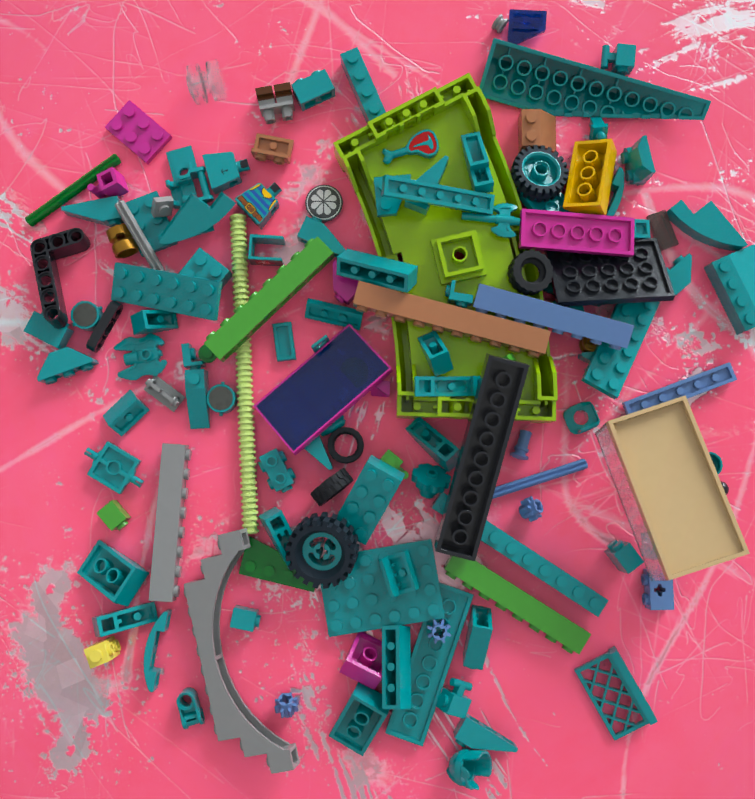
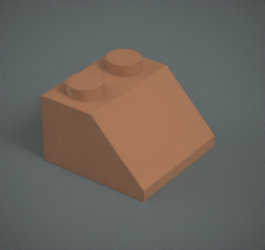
(536, 128)

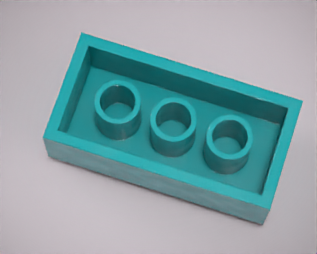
(370, 497)

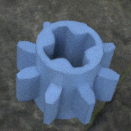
(531, 509)
(433, 629)
(286, 705)

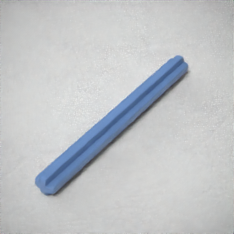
(540, 478)

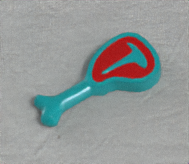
(422, 143)

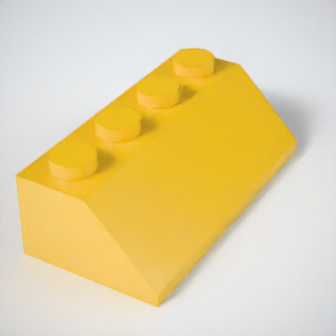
(590, 177)

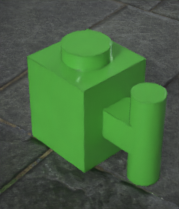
(393, 460)

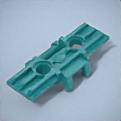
(183, 185)

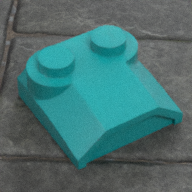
(638, 162)

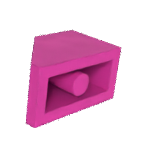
(343, 287)

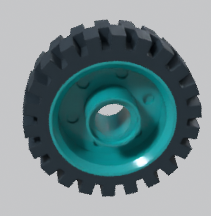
(539, 173)

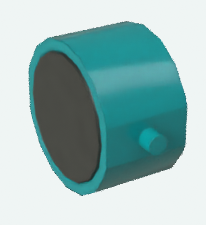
(86, 315)
(221, 398)

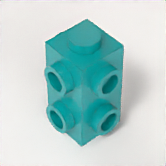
(279, 475)

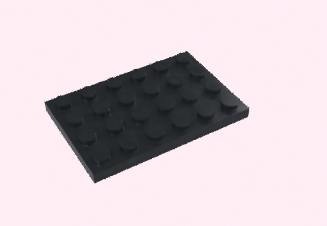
(608, 279)

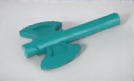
(503, 219)

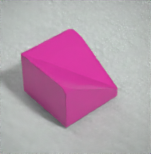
(381, 389)

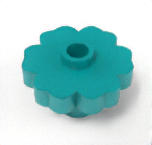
(430, 479)

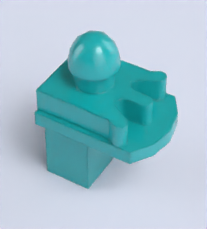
(598, 128)

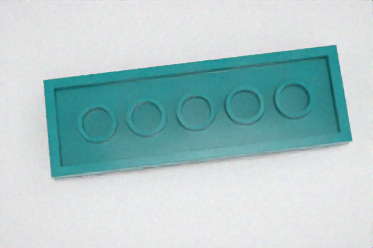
(166, 291)
(611, 366)

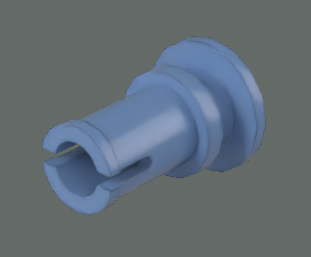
(522, 445)

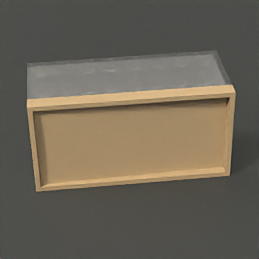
(670, 490)

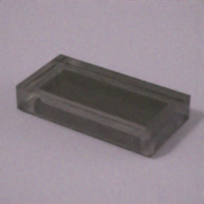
(662, 230)

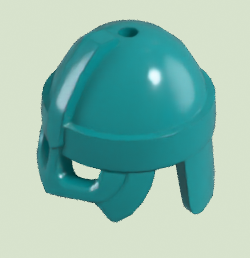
(467, 764)

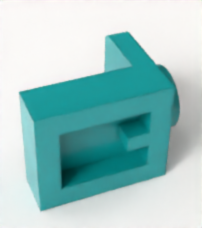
(189, 355)

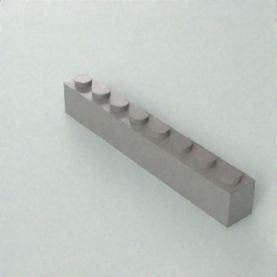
(169, 522)

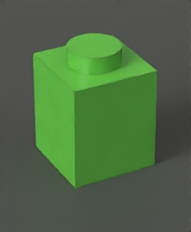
(114, 515)

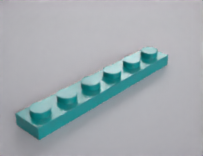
(437, 195)

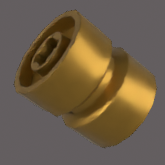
(122, 241)

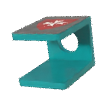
(264, 239)

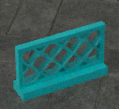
(630, 685)

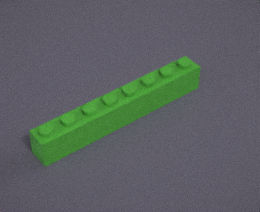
(269, 299)
(519, 602)

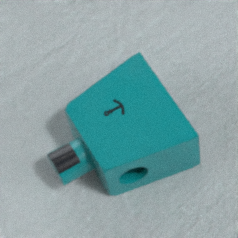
(224, 170)

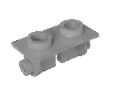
(164, 393)

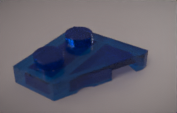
(525, 25)

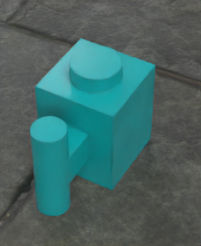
(622, 58)
(454, 701)

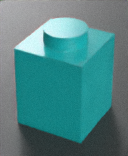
(245, 618)

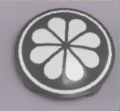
(324, 202)

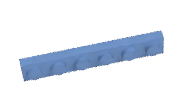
(690, 387)

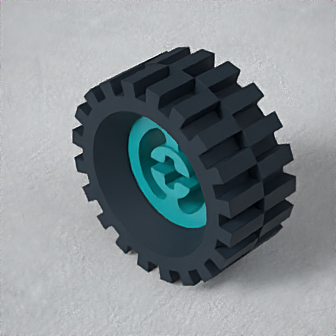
(306, 553)

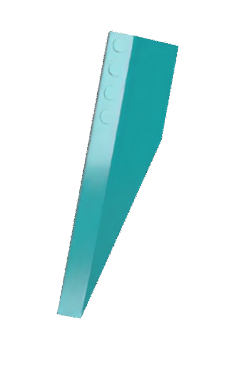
(574, 89)

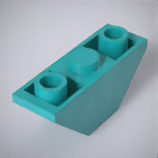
(680, 273)
(64, 364)

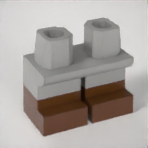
(284, 102)

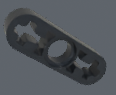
(104, 326)

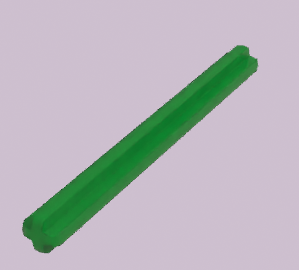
(71, 191)

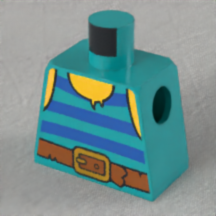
(259, 203)

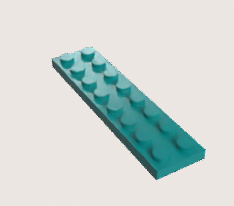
(429, 668)

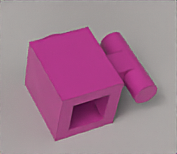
(110, 184)

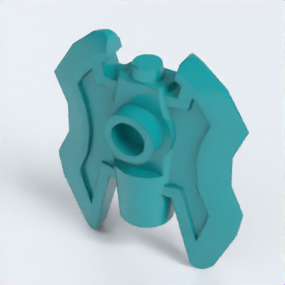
(144, 356)

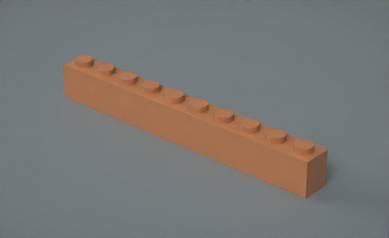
(451, 319)

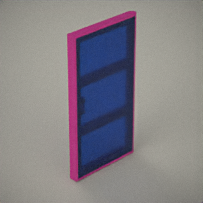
(322, 389)

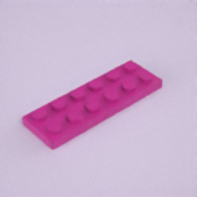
(576, 232)

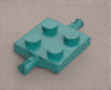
(114, 467)

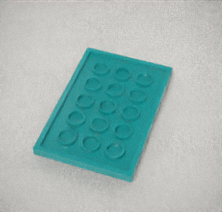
(365, 604)

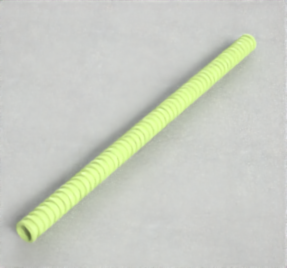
(244, 378)

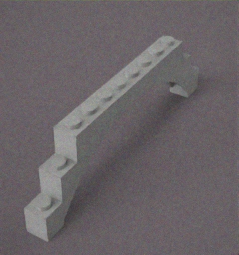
(229, 711)

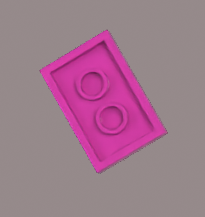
(138, 132)

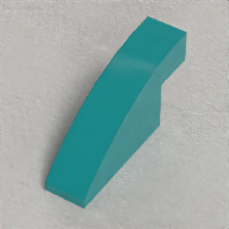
(195, 218)
(706, 226)

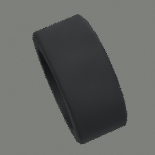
(331, 442)

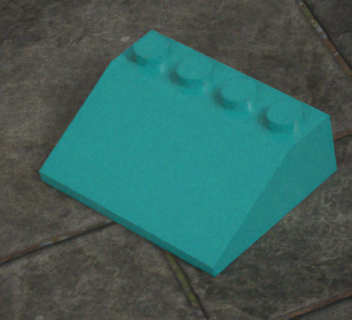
(735, 286)

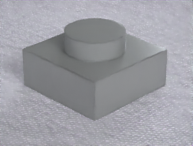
(162, 206)

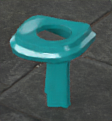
(593, 419)

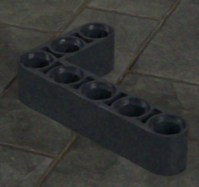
(45, 253)

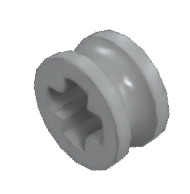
(499, 24)

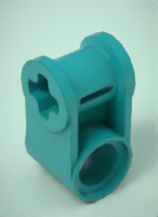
(190, 712)

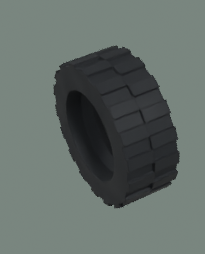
(537, 259)
(331, 487)

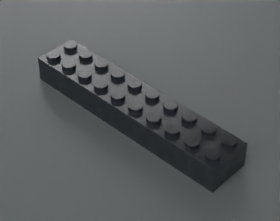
(481, 456)

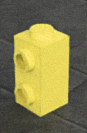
(102, 651)

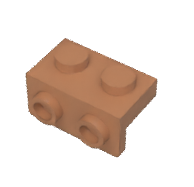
(272, 148)

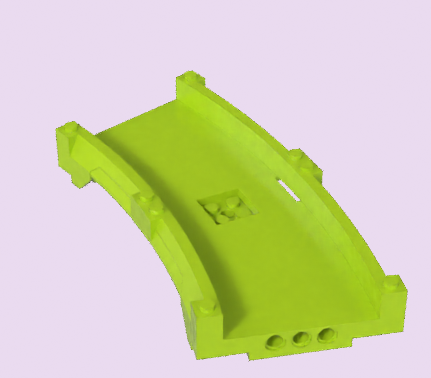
(438, 235)

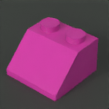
(364, 660)

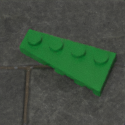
(266, 564)

